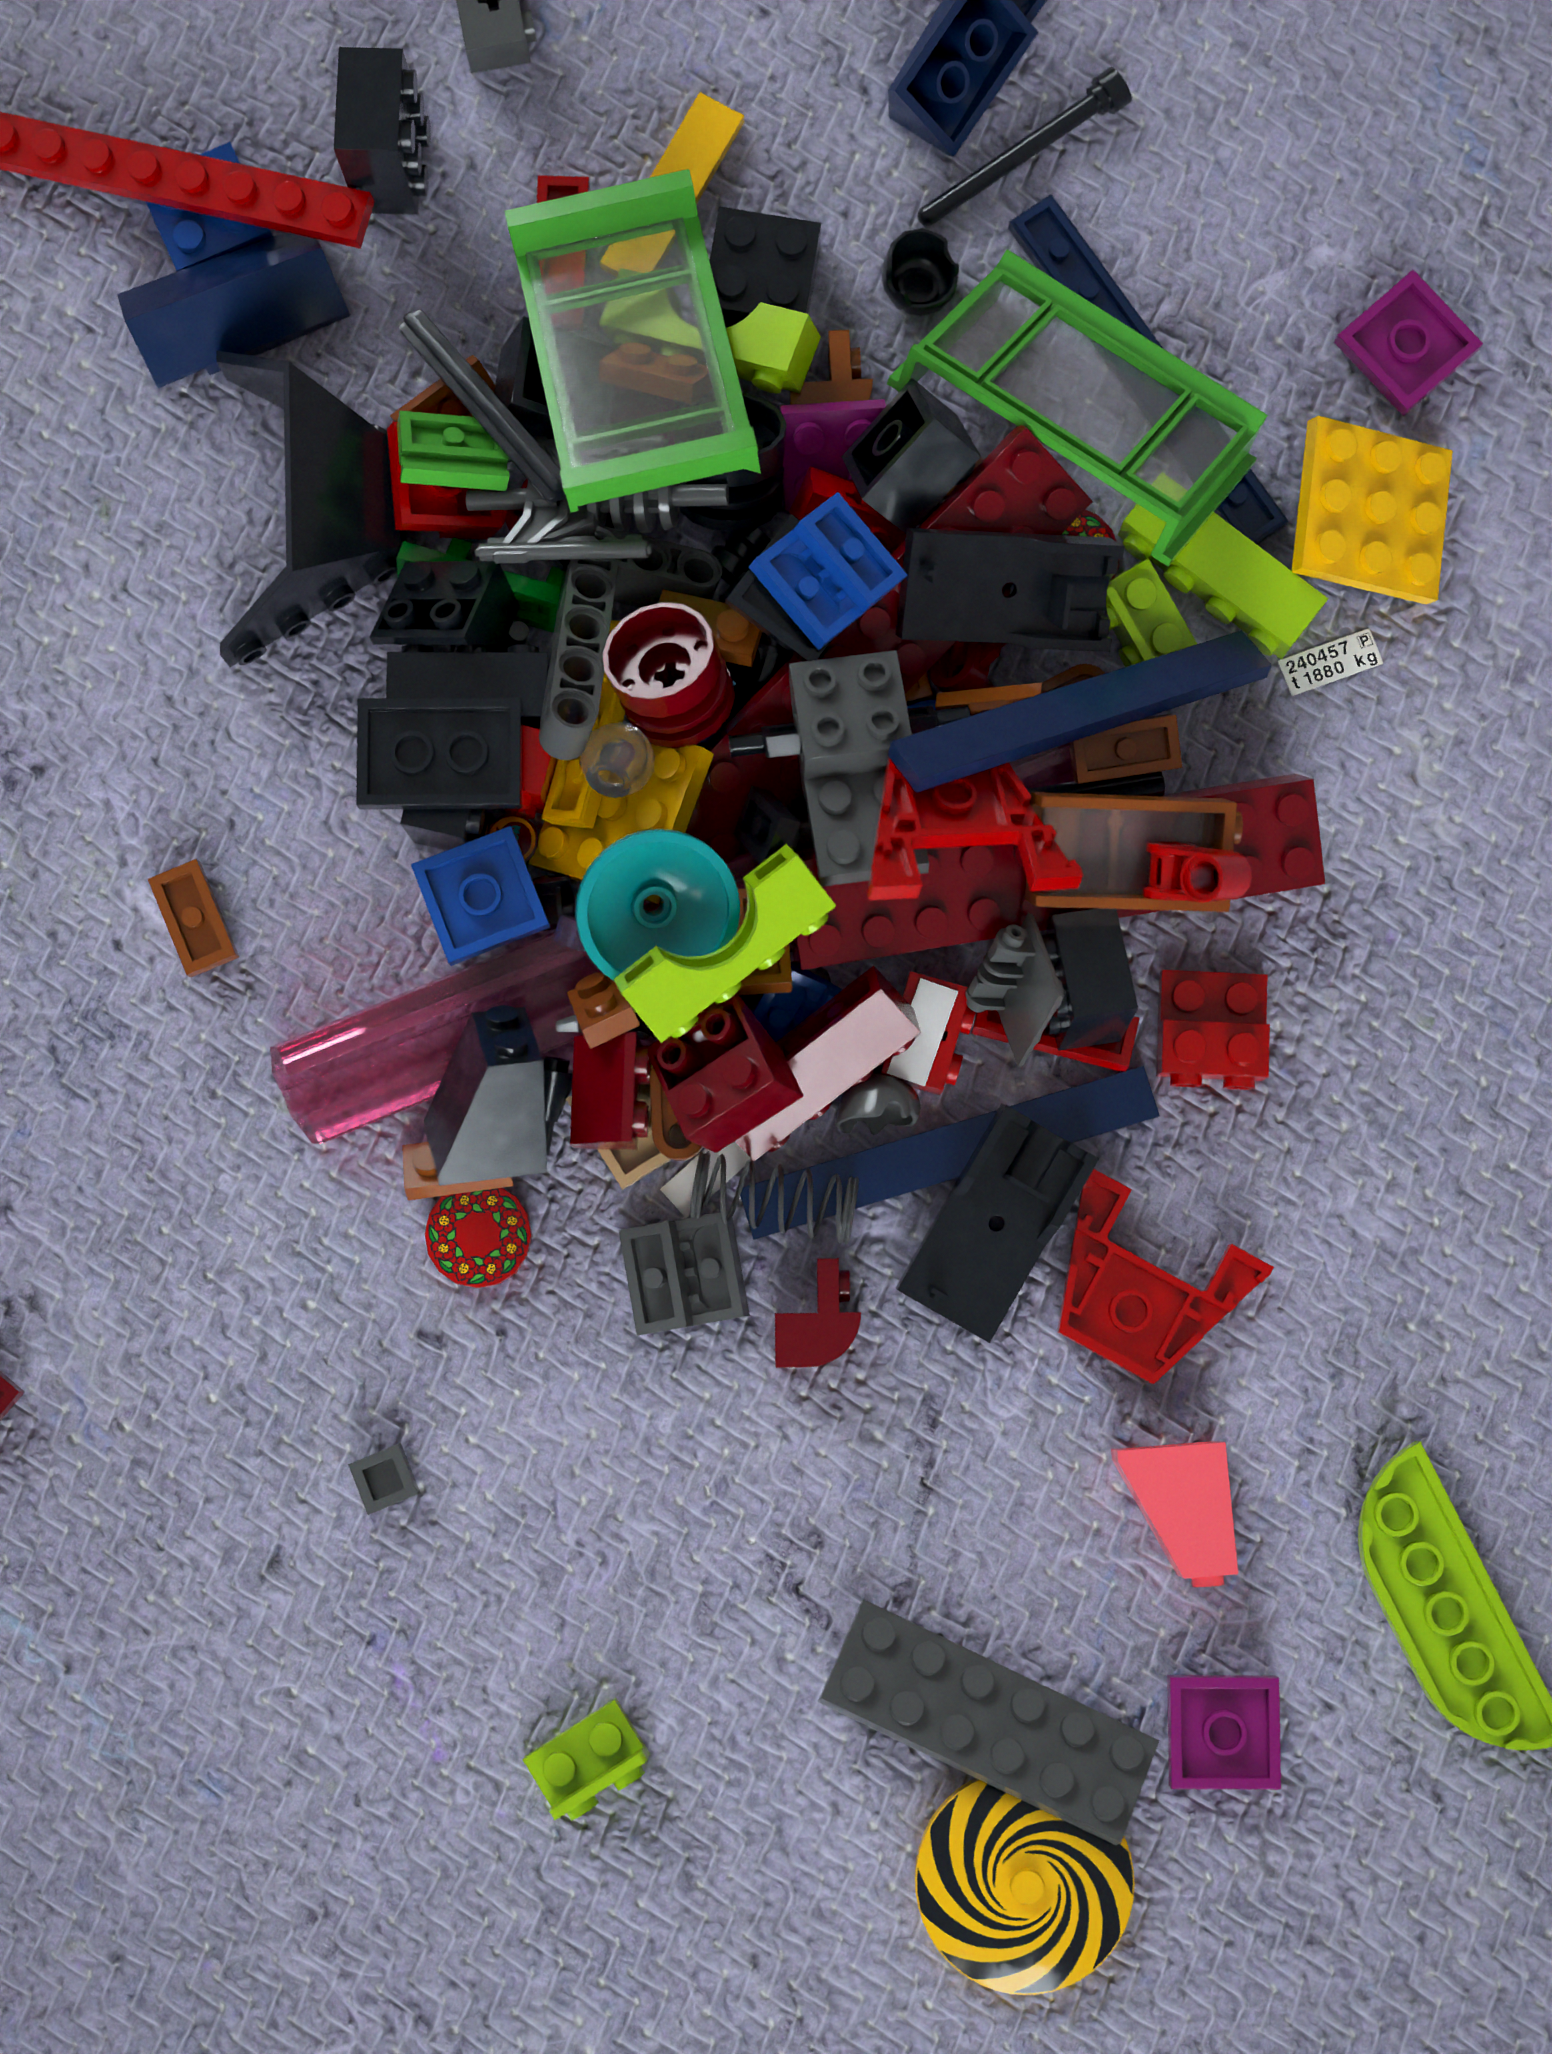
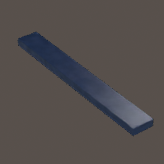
(1065, 256)
(1077, 711)
(944, 1151)

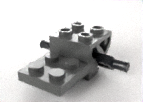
(842, 737)

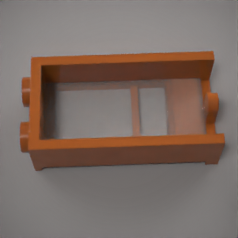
(1110, 840)

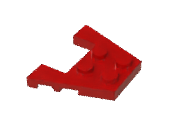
(969, 811)
(1133, 1308)

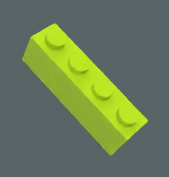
(1233, 579)

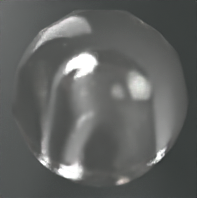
(617, 760)

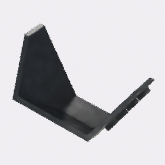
(334, 506)

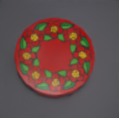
(478, 1237)

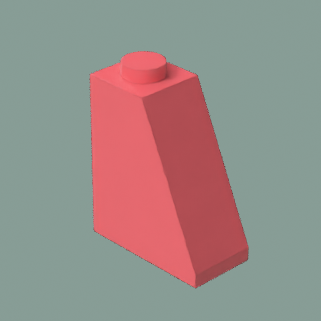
(1186, 1505)

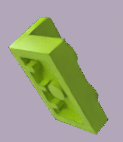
(1144, 615)
(588, 1759)

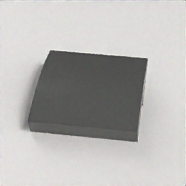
(683, 1273)

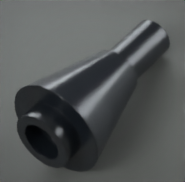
(556, 1090)

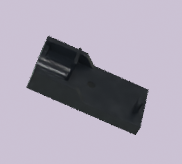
(960, 577)
(1013, 1174)

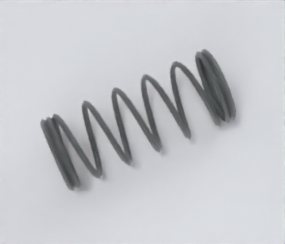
(700, 1199)

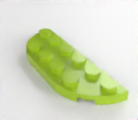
(1448, 1608)

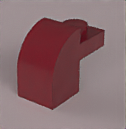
(818, 1336)

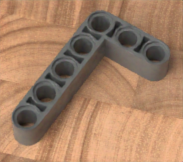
(585, 621)

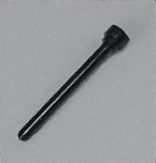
(1106, 94)

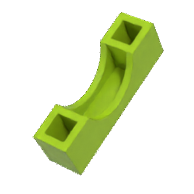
(774, 347)
(675, 988)

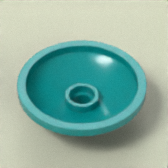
(696, 893)

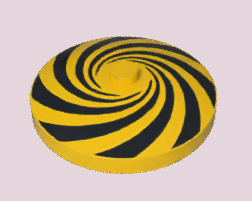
(1019, 1892)

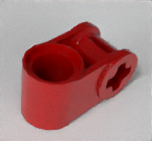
(1186, 873)

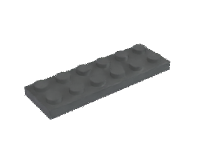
(989, 1722)

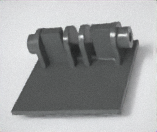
(1019, 985)

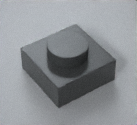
(384, 1478)

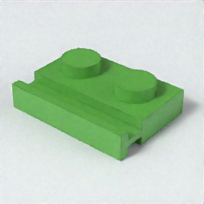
(449, 452)

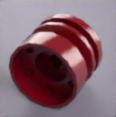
(669, 674)

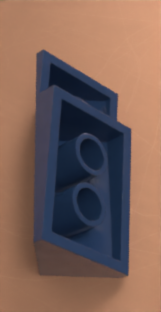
(960, 67)
(232, 305)

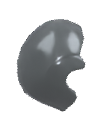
(878, 1103)

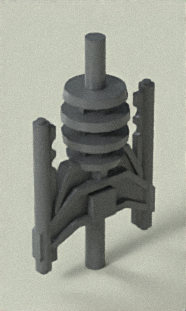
(554, 533)

